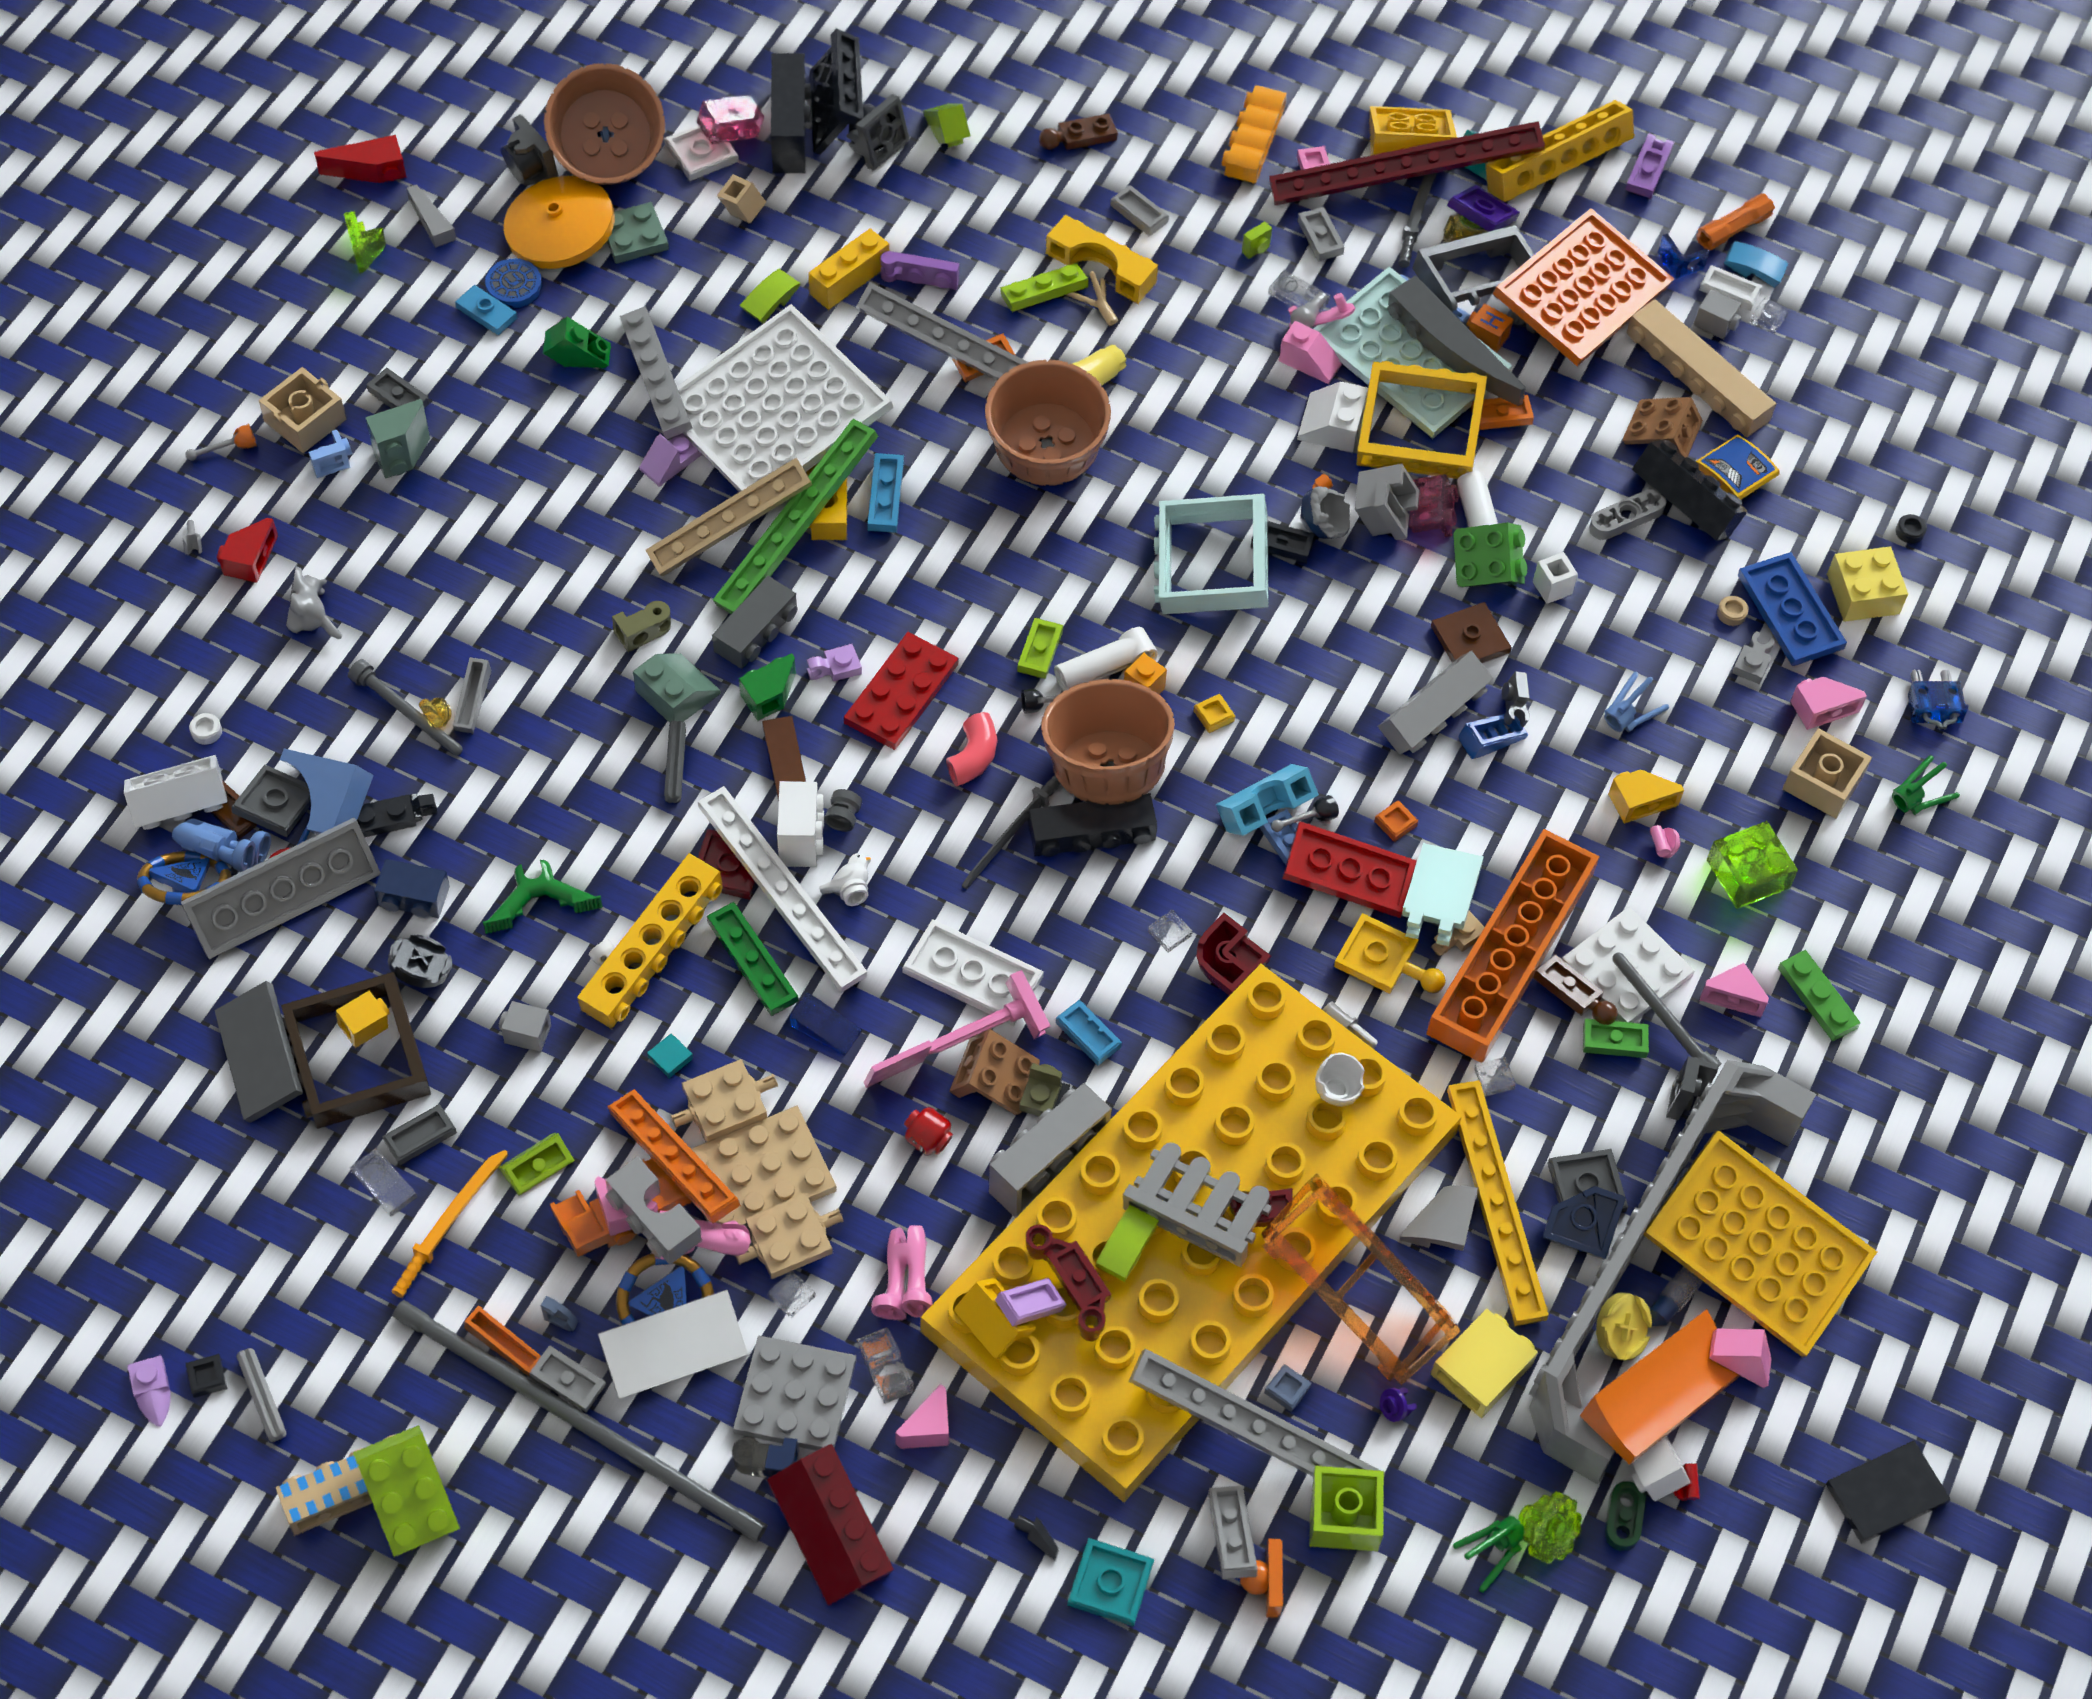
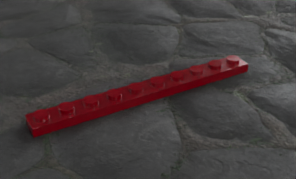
(1406, 163)

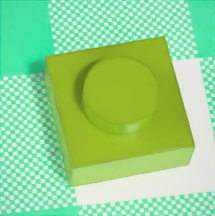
(1257, 240)

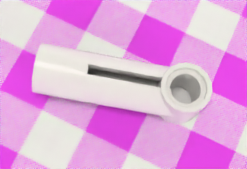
(1476, 499)
(1106, 659)

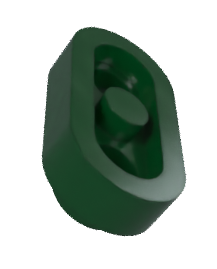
(1625, 1517)

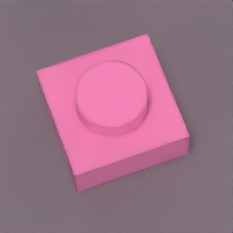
(1312, 157)

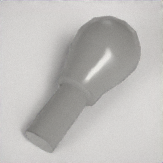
(1307, 313)

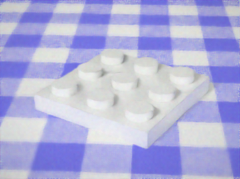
(1644, 949)

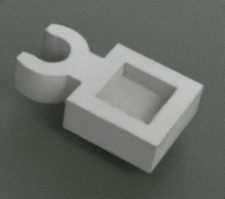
(1754, 659)

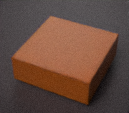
(1396, 821)

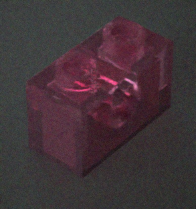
(730, 119)

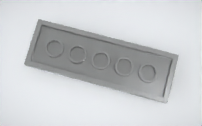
(280, 888)

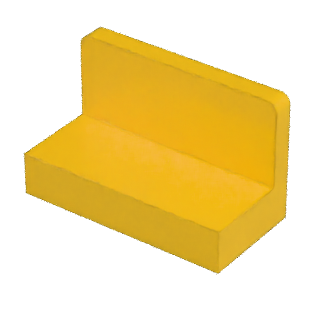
(987, 1319)

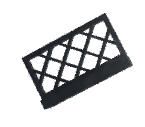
(836, 91)

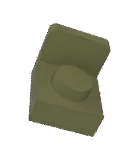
(1041, 1089)

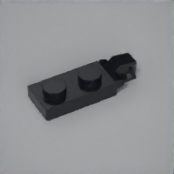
(395, 813)

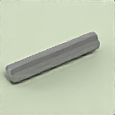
(261, 1395)

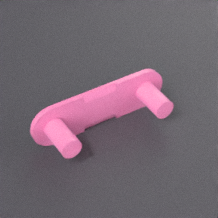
(1340, 311)

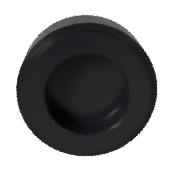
(1911, 528)

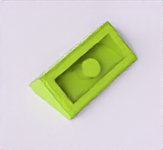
(536, 1163)

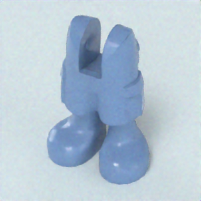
(222, 844)

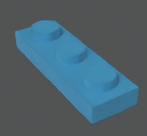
(885, 492)

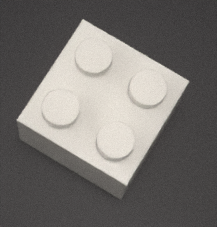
(800, 823)

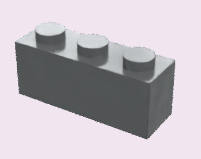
(755, 622)

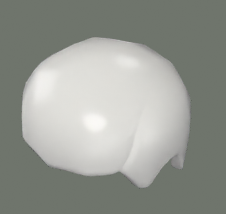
(1340, 1079)

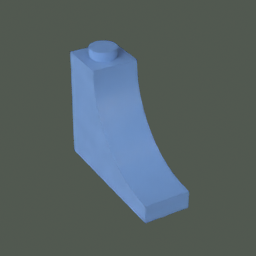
(334, 788)

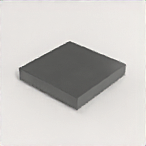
(274, 801)
(1582, 1171)

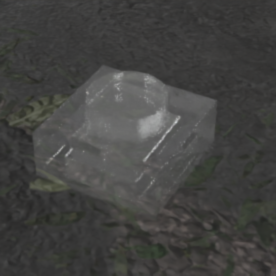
(1769, 315)
(791, 1294)

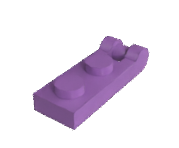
(1649, 166)
(919, 270)

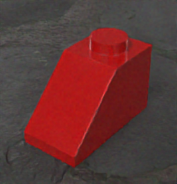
(248, 550)

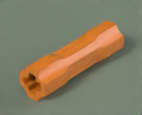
(1719, 230)

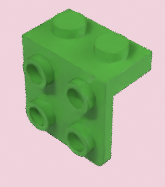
(1490, 555)

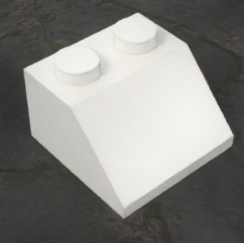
(1334, 416)

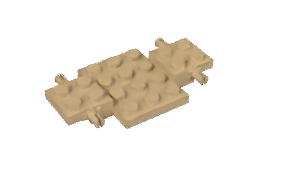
(765, 1164)

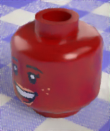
(928, 1131)

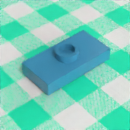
(486, 310)
(1088, 1032)

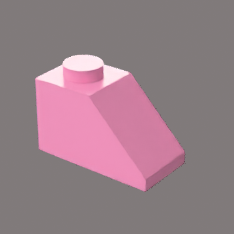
(1309, 353)
(1825, 701)

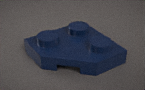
(1586, 1221)

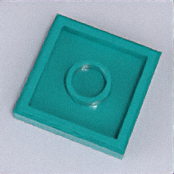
(1110, 1582)

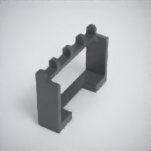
(1495, 243)

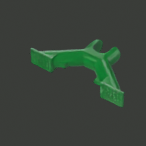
(532, 888)

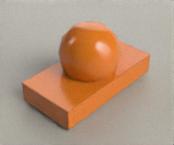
(1268, 1579)

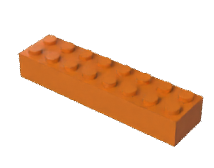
(1512, 946)

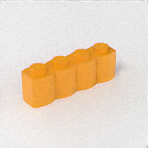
(1255, 133)

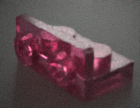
(1434, 505)

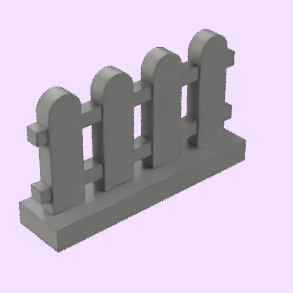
(1208, 1228)

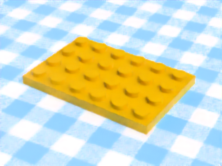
(1760, 1243)

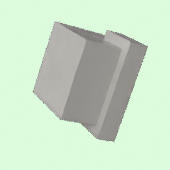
(1385, 498)

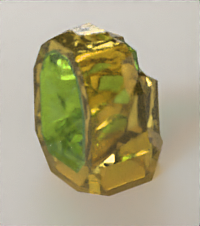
(1460, 227)

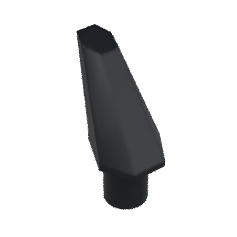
(1038, 1535)

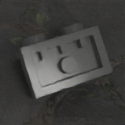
(1689, 1084)

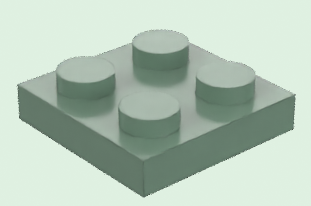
(636, 233)

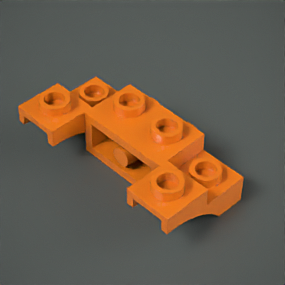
(587, 1226)

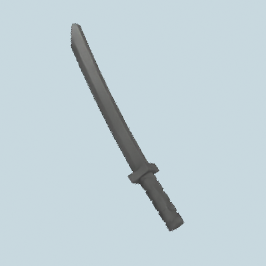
(1411, 231)
(1040, 797)

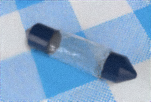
(1674, 1297)

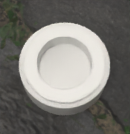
(205, 728)

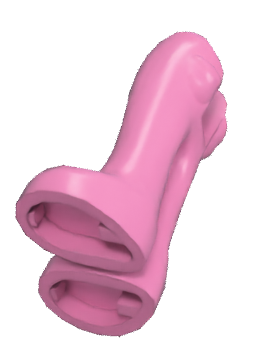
(724, 1238)
(900, 1255)

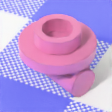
(1665, 840)

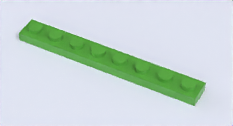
(797, 515)

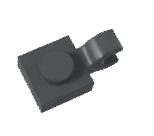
(1516, 694)

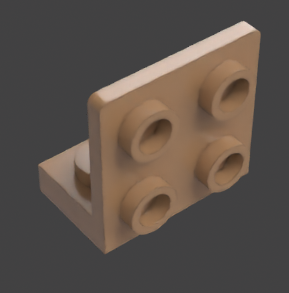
(1665, 420)
(994, 1070)

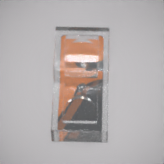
(885, 1365)

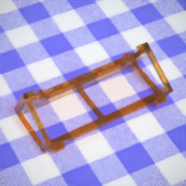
(1278, 1247)

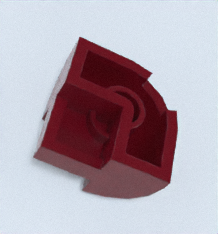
(1228, 954)

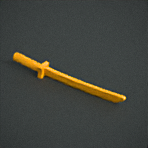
(423, 1252)

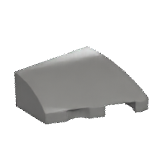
(1444, 1219)

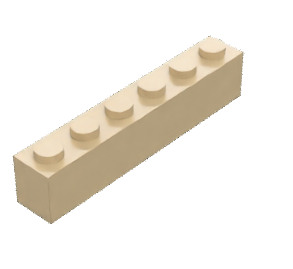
(1701, 368)

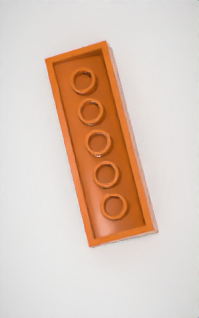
(1659, 1391)

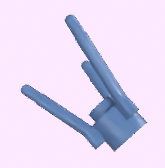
(1621, 713)

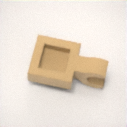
(1462, 938)

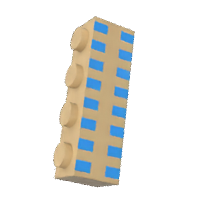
(323, 1494)

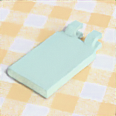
(1441, 890)

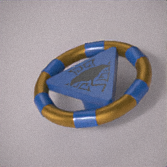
(183, 877)
(663, 1294)

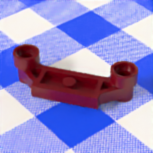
(1075, 1275)

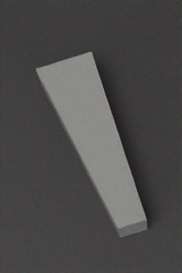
(434, 222)
(472, 695)

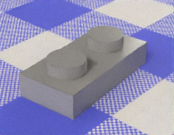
(1321, 233)
(567, 1378)

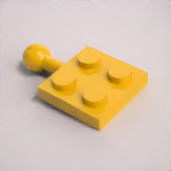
(1380, 956)

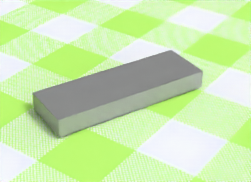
(1232, 1532)

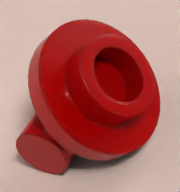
(1691, 1490)

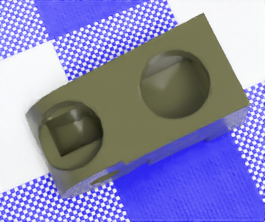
(643, 625)

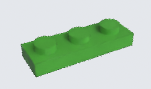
(1819, 995)

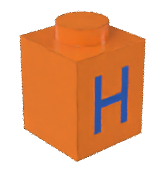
(1490, 326)

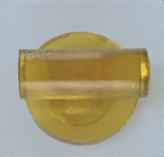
(436, 711)

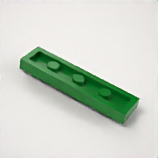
(752, 959)

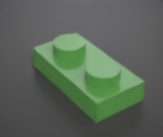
(1616, 1038)

